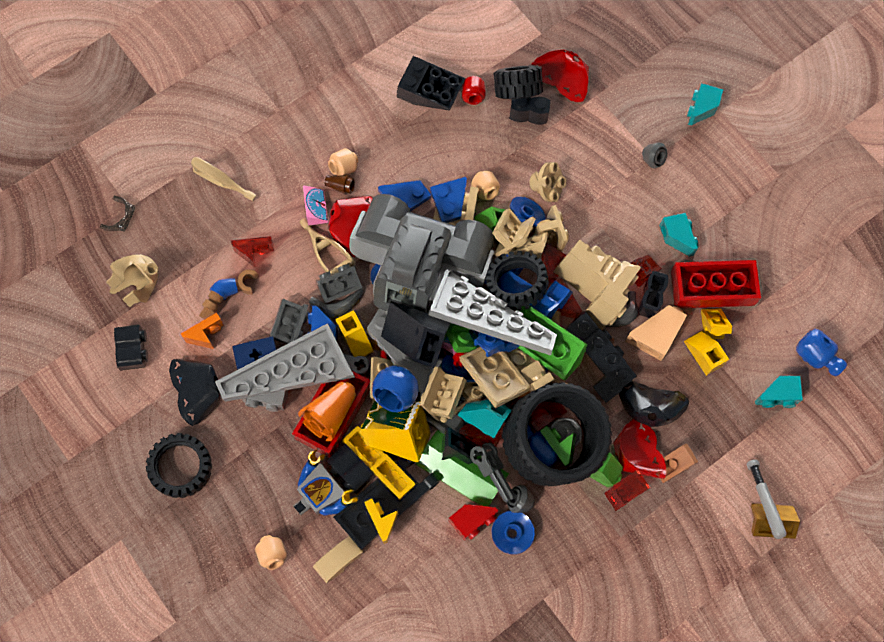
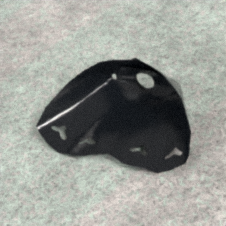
(195, 387)
(652, 401)

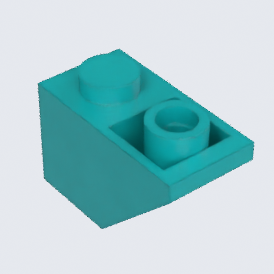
(706, 103)
(678, 233)
(782, 391)
(485, 416)

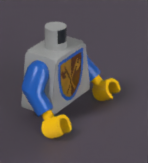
(320, 490)

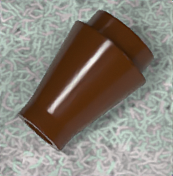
(343, 184)

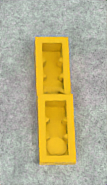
(380, 464)

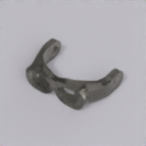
(124, 222)

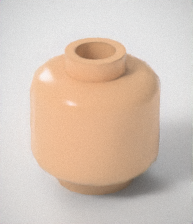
(343, 162)
(487, 185)
(270, 552)

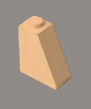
(658, 332)

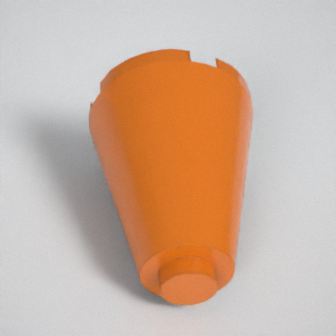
(328, 411)

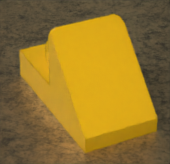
(715, 323)
(383, 525)

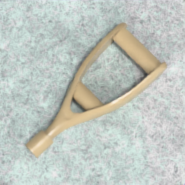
(218, 177)
(325, 241)

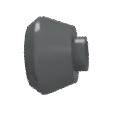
(655, 154)
(522, 501)

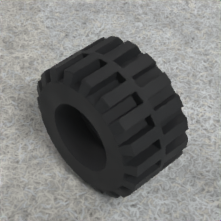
(518, 82)

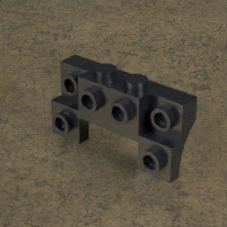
(604, 355)

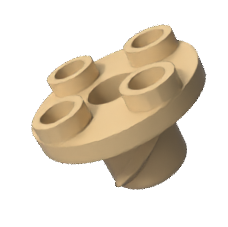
(548, 182)

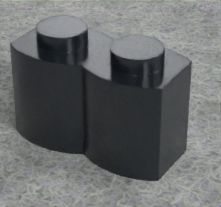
(530, 109)
(653, 294)
(130, 347)
(350, 468)

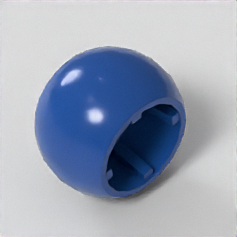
(395, 388)

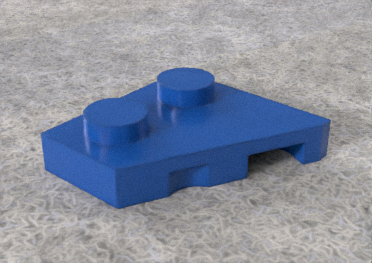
(412, 193)
(449, 199)

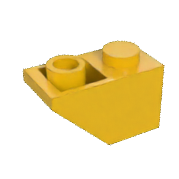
(354, 334)
(706, 352)

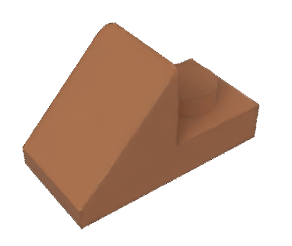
(678, 462)

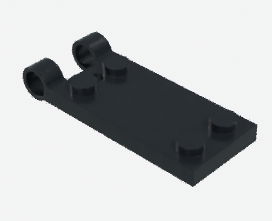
(356, 517)

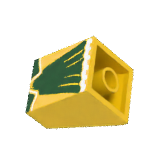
(397, 432)

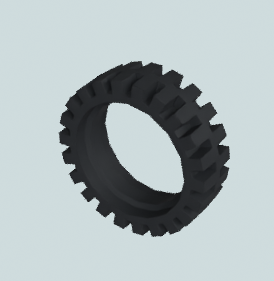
(518, 261)
(155, 456)

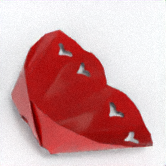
(565, 73)
(345, 217)
(638, 454)

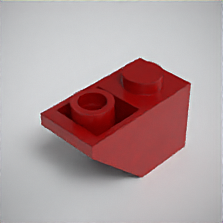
(471, 518)

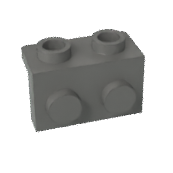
(339, 283)
(289, 321)

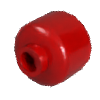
(473, 90)

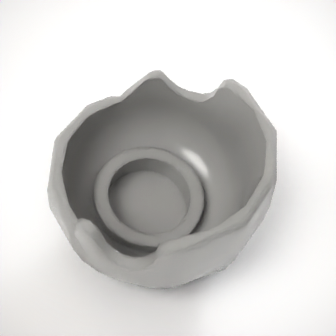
(567, 427)

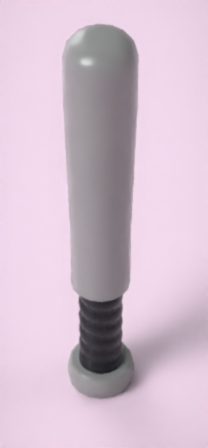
(773, 517)

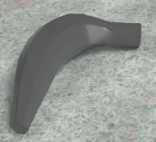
(339, 308)
(630, 313)

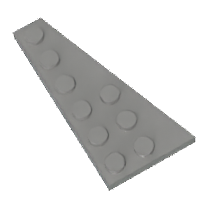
(483, 312)
(299, 364)

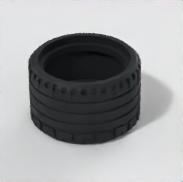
(594, 425)

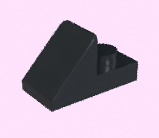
(456, 446)

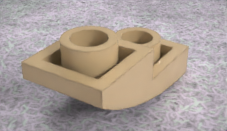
(337, 559)

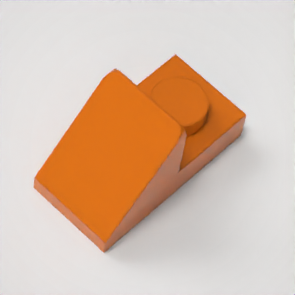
(198, 333)

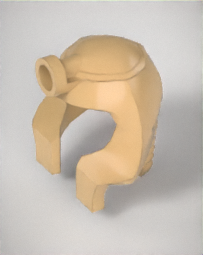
(136, 271)

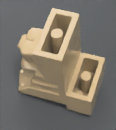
(600, 280)

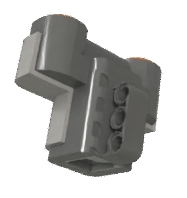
(417, 251)

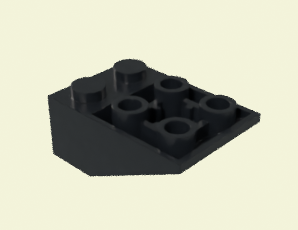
(429, 85)
(415, 333)

